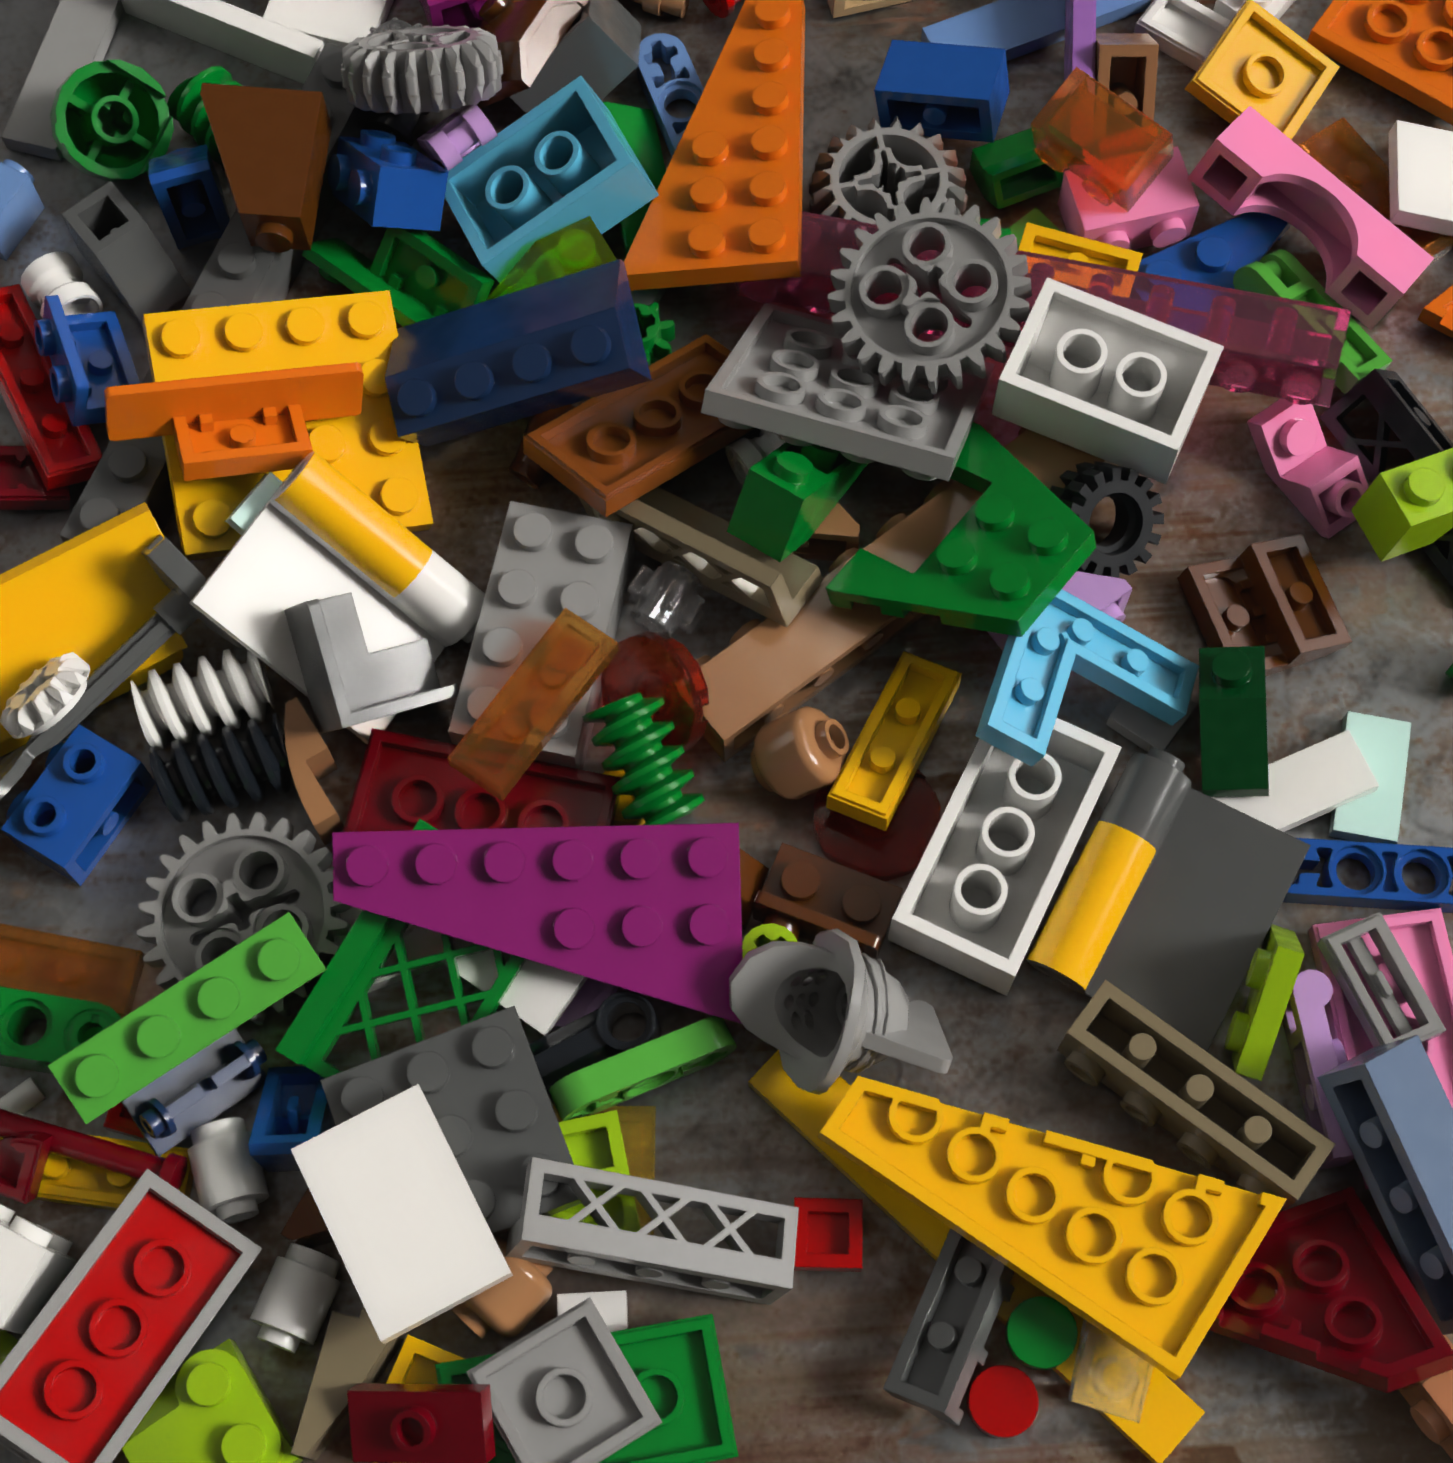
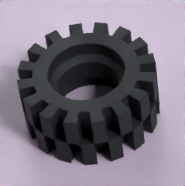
(1132, 514)

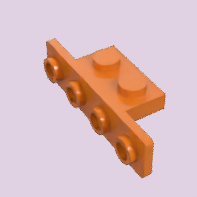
(236, 419)

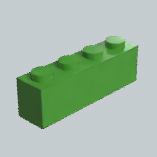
(186, 1017)

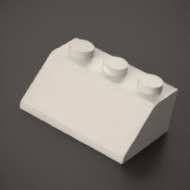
(1105, 380)

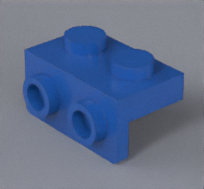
(85, 358)

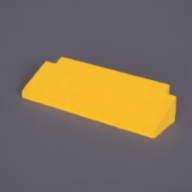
(82, 601)

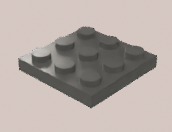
(486, 1102)

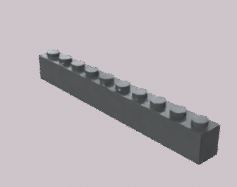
(234, 275)

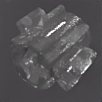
(666, 599)

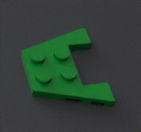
(995, 563)

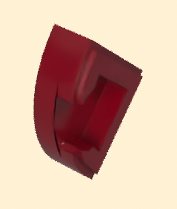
(23, 1164)

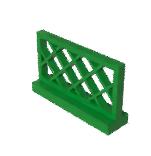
(353, 972)

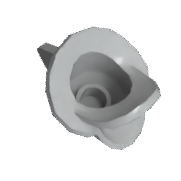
(832, 1010)

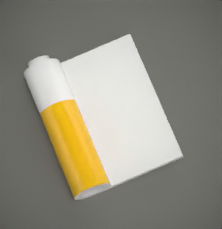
(329, 540)

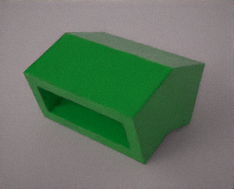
(1012, 170)

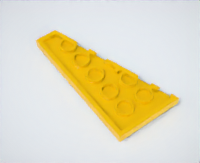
(1088, 1224)

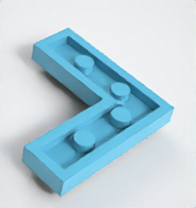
(1092, 644)

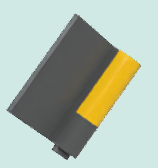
(1168, 899)

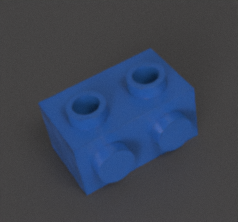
(944, 87)
(387, 182)
(78, 804)

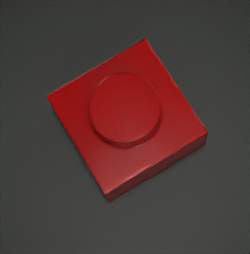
(829, 1234)

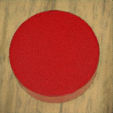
(1002, 1401)

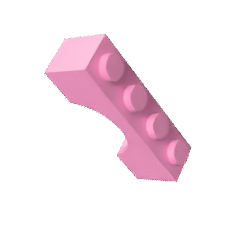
(1265, 172)

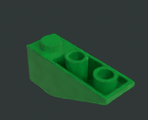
(790, 497)

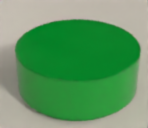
(1041, 1333)

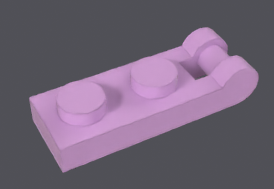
(457, 136)
(1314, 1054)

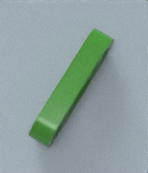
(642, 1068)

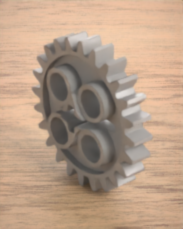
(968, 258)
(227, 865)

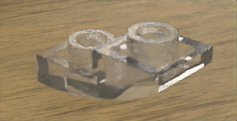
(1108, 1375)

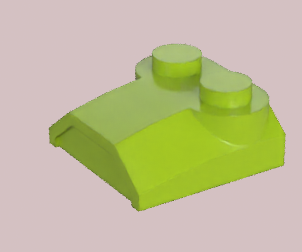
(212, 1415)

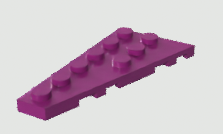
(603, 902)

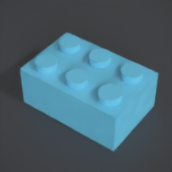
(545, 175)

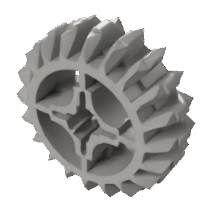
(422, 69)
(898, 159)

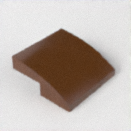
(1267, 600)

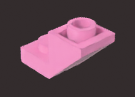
(1313, 476)

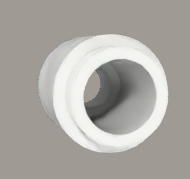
(224, 1172)
(296, 1298)

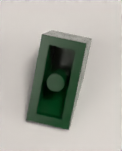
(1233, 721)

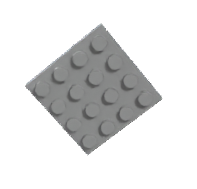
(800, 384)

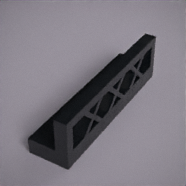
(1409, 421)

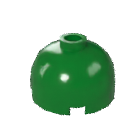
(111, 120)

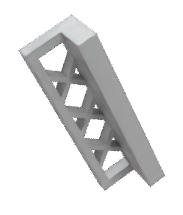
(652, 1258)

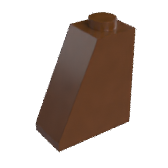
(273, 158)

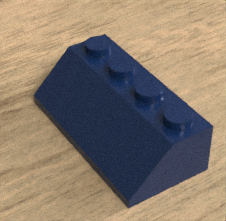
(516, 356)

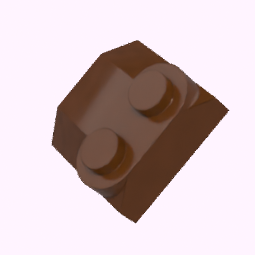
(526, 37)

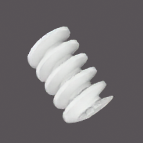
(202, 699)

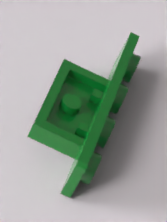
(414, 266)

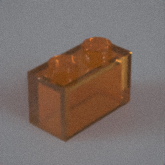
(1101, 141)

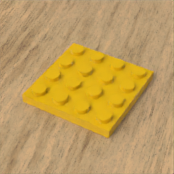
(289, 337)

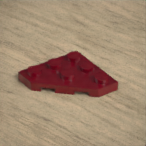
(1335, 1299)

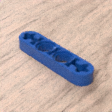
(1385, 869)

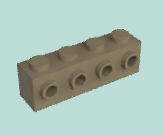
(1192, 1096)

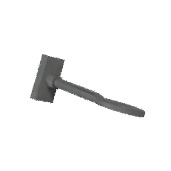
(171, 616)

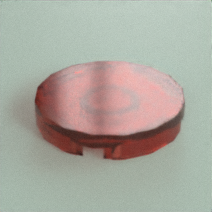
(664, 670)
(873, 850)

